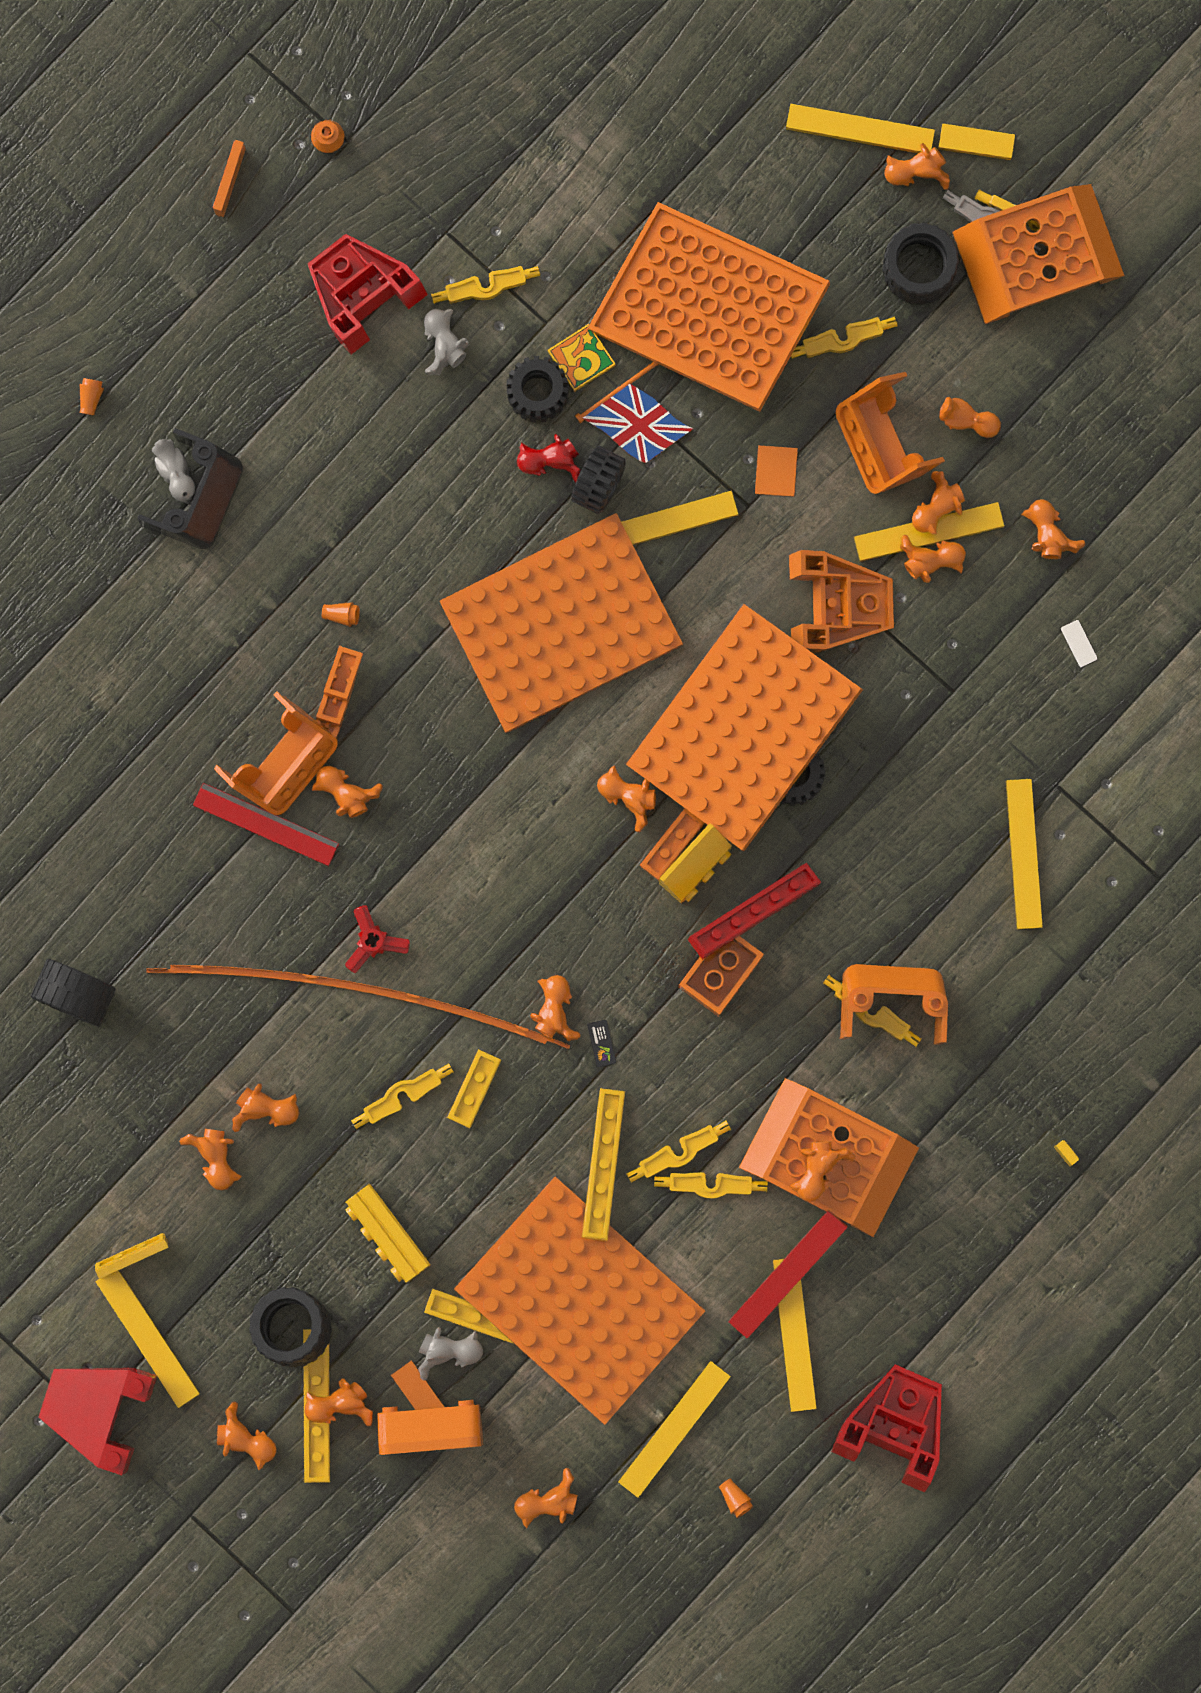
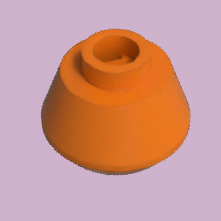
(324, 140)

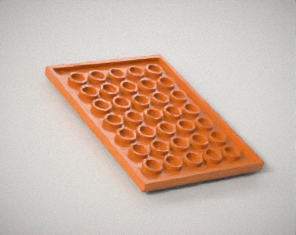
(709, 306)
(561, 623)
(744, 727)
(579, 1305)

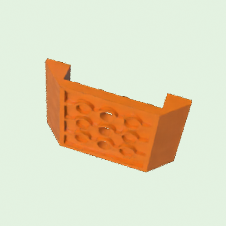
(1008, 271)
(857, 1188)

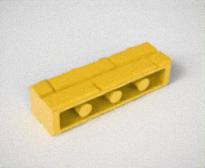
(387, 1233)

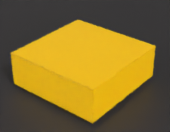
(1066, 1153)

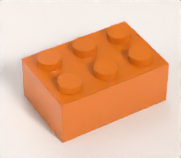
(721, 974)

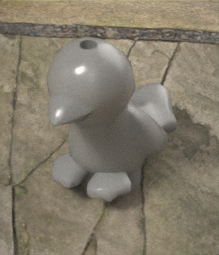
(447, 346)
(174, 469)
(442, 1349)

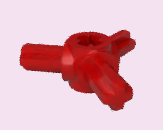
(385, 942)

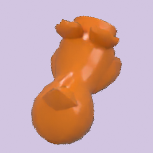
(923, 165)
(960, 416)
(943, 501)
(1050, 538)
(926, 561)
(348, 796)
(635, 796)
(551, 1015)
(259, 1105)
(214, 1150)
(819, 1162)
(345, 1400)
(236, 1437)
(555, 1502)

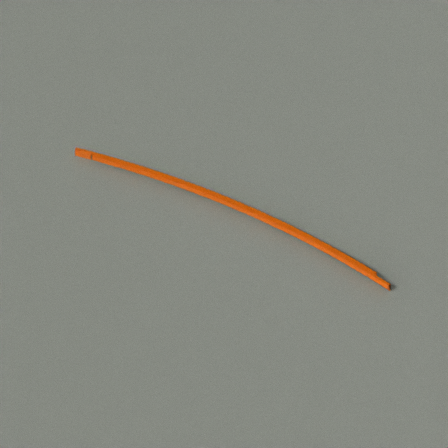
(219, 970)

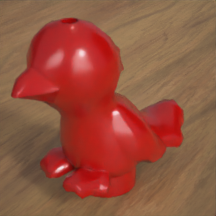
(556, 455)

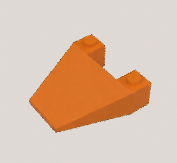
(846, 600)

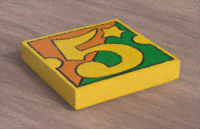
(581, 357)

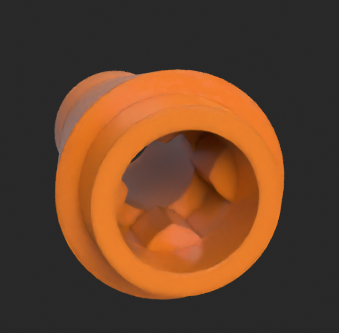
(90, 395)
(342, 613)
(736, 1499)

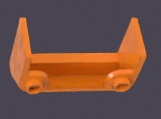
(874, 439)
(289, 764)
(863, 981)
(430, 1428)

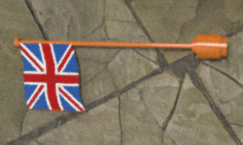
(635, 420)

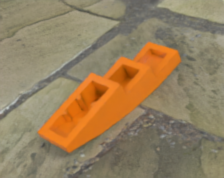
(338, 689)

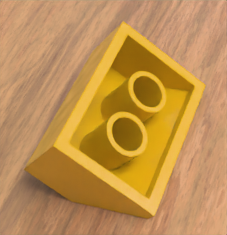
(696, 864)

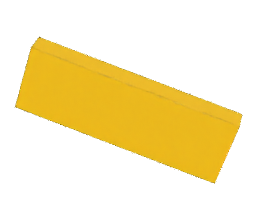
(976, 141)
(474, 1089)
(131, 1255)

